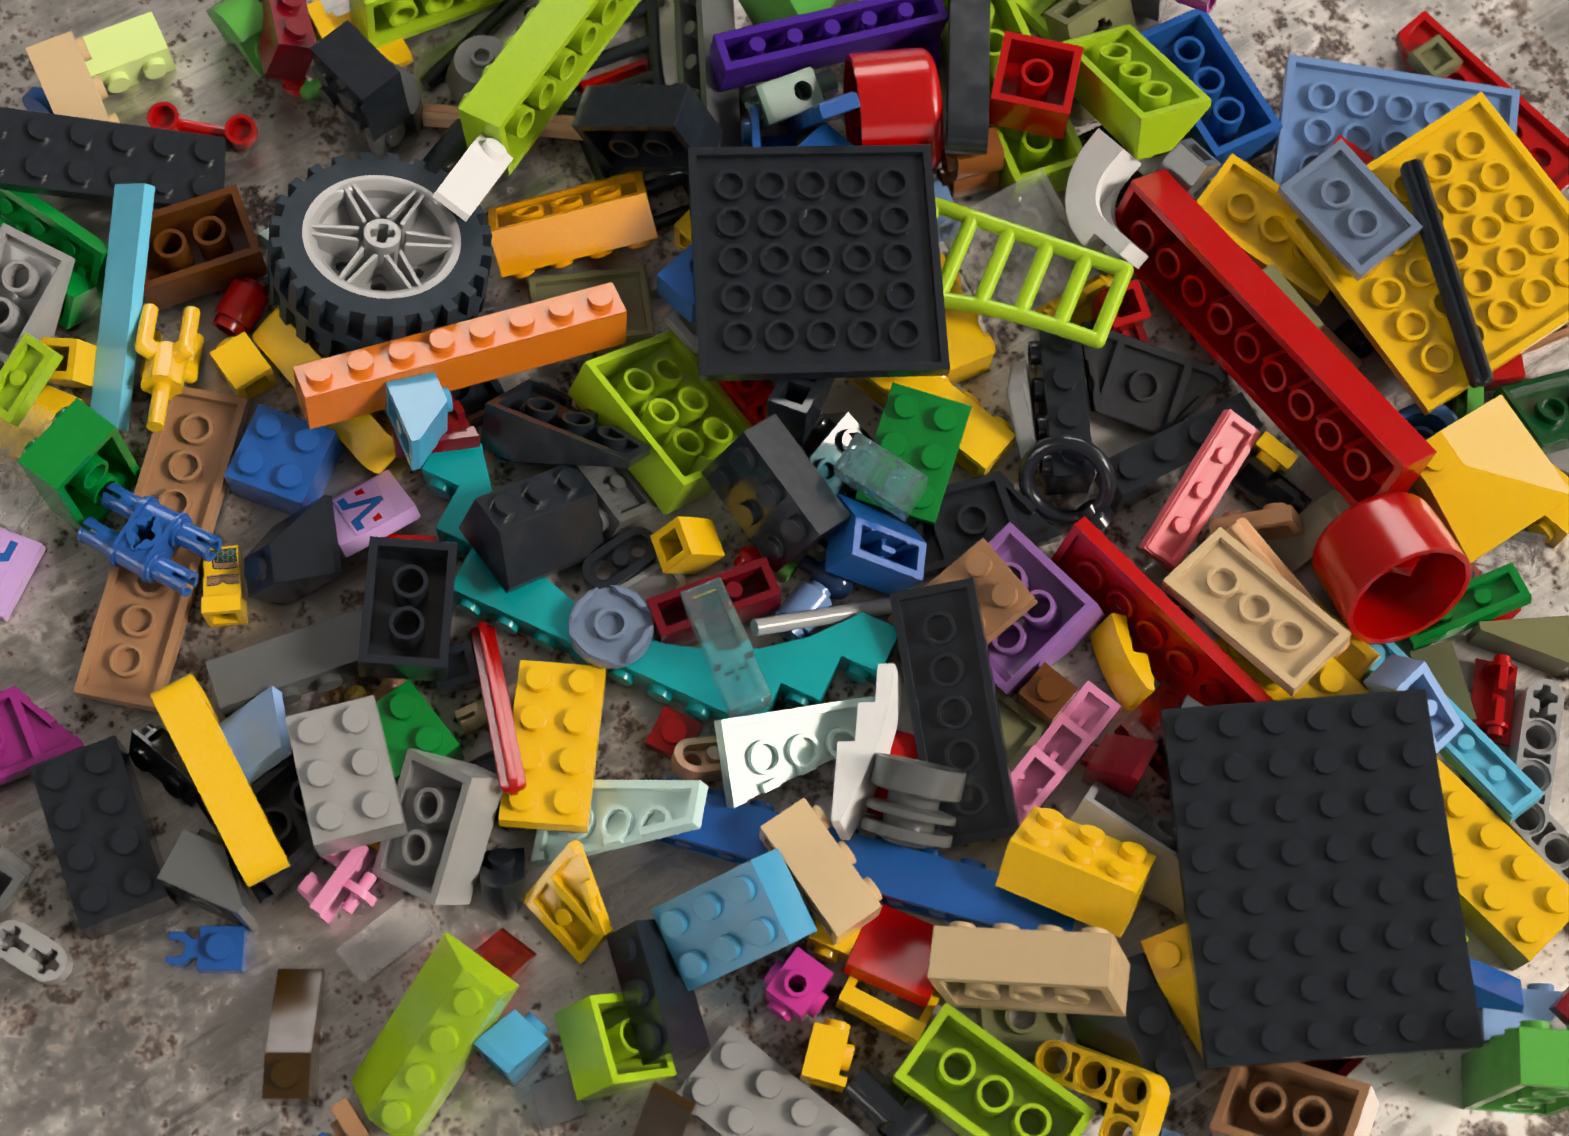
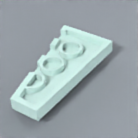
(778, 745)
(628, 815)

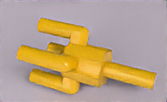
(167, 363)

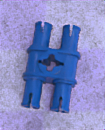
(146, 557)

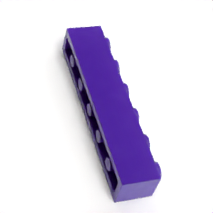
(822, 39)

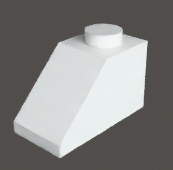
(473, 176)

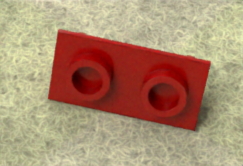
(1494, 697)

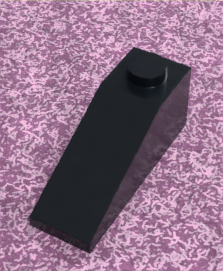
(799, 404)

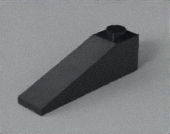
(543, 427)

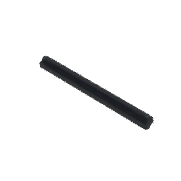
(1446, 274)

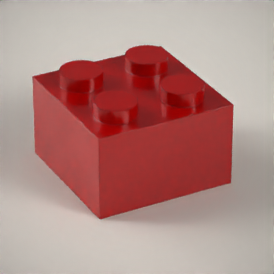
(1034, 84)

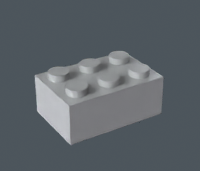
(346, 776)

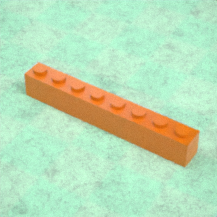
(463, 352)

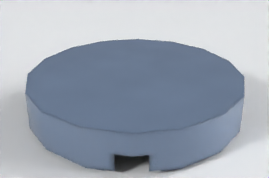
(611, 627)

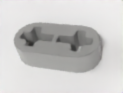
(37, 943)

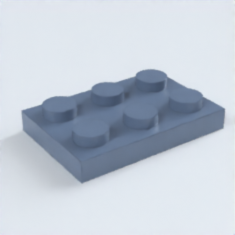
(1349, 209)

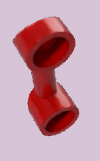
(238, 130)

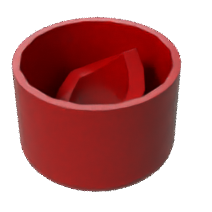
(897, 99)
(1390, 567)

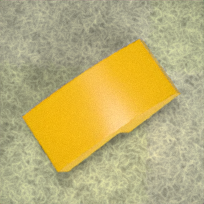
(1123, 669)

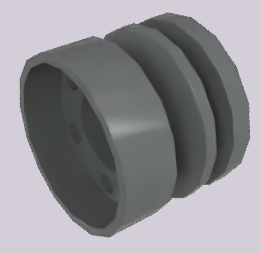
(913, 801)

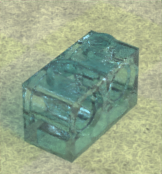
(881, 476)

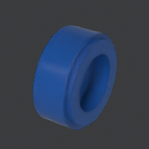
(36, 101)

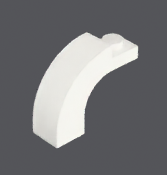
(1092, 195)

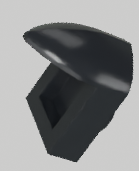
(504, 880)

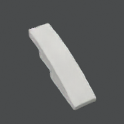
(855, 759)

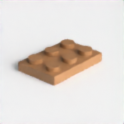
(999, 590)

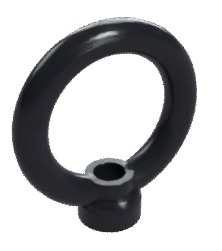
(1094, 509)

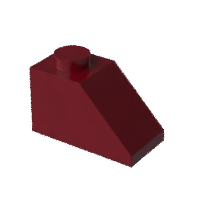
(1118, 762)

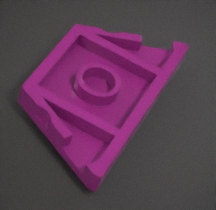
(28, 735)

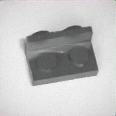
(619, 498)

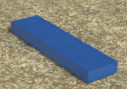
(822, 113)

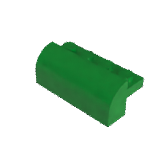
(53, 228)

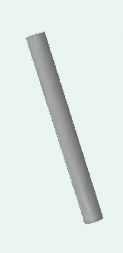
(819, 617)

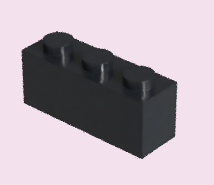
(657, 1001)

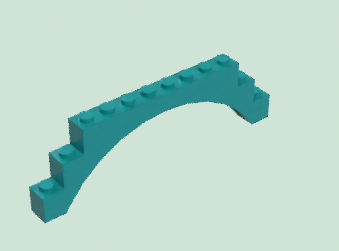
(794, 669)

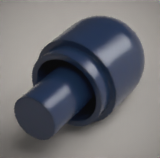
(837, 586)

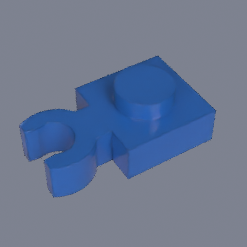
(216, 951)

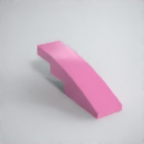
(1061, 747)

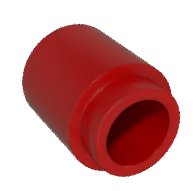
(240, 307)

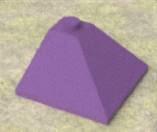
(1049, 628)

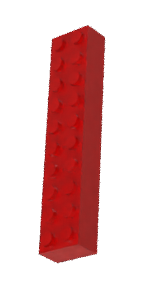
(1269, 344)

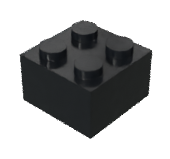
(359, 81)

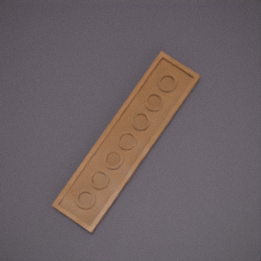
(144, 623)

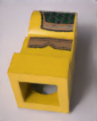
(224, 588)

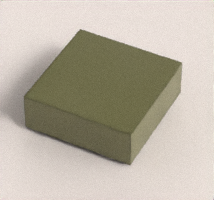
(1434, 58)

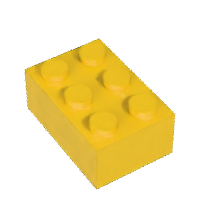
(1076, 870)

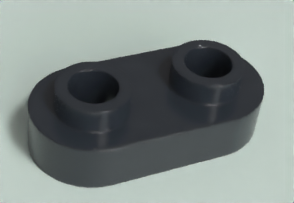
(618, 560)

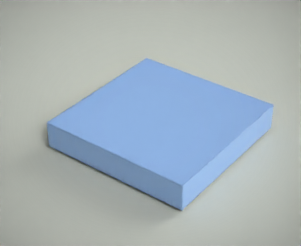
(258, 734)

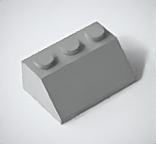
(448, 823)

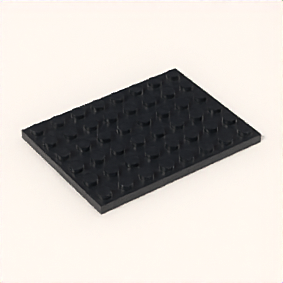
(1318, 880)

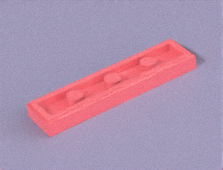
(1199, 489)

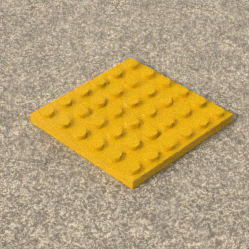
(1506, 238)

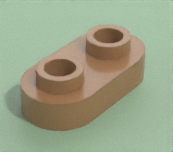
(697, 759)

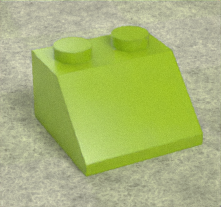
(604, 1049)

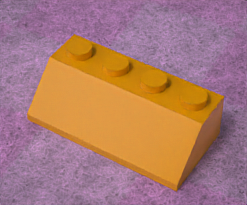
(571, 224)

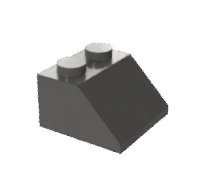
(208, 878)

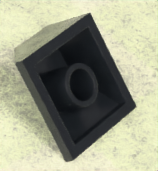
(295, 555)

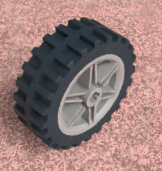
(385, 231)

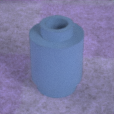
(803, 598)

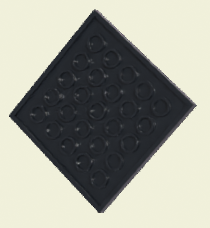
(816, 263)

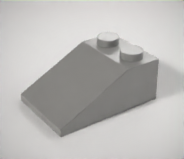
(31, 287)

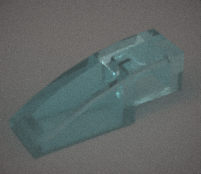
(726, 649)

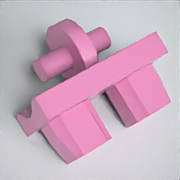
(344, 888)

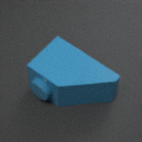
(418, 414)
(514, 1045)

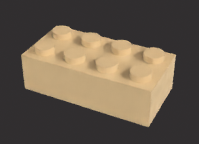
(1029, 969)

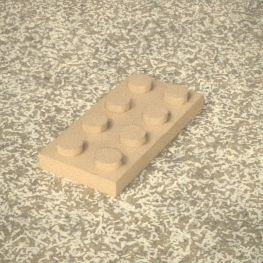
(1256, 611)

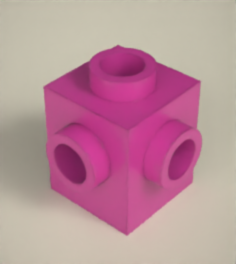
(798, 971)

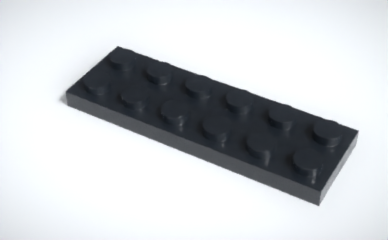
(90, 156)
(956, 704)

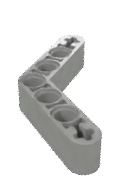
(1540, 767)

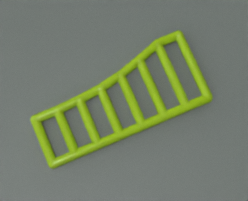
(1046, 247)

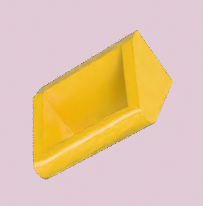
(883, 1015)

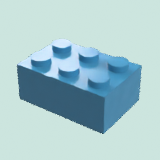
(733, 919)

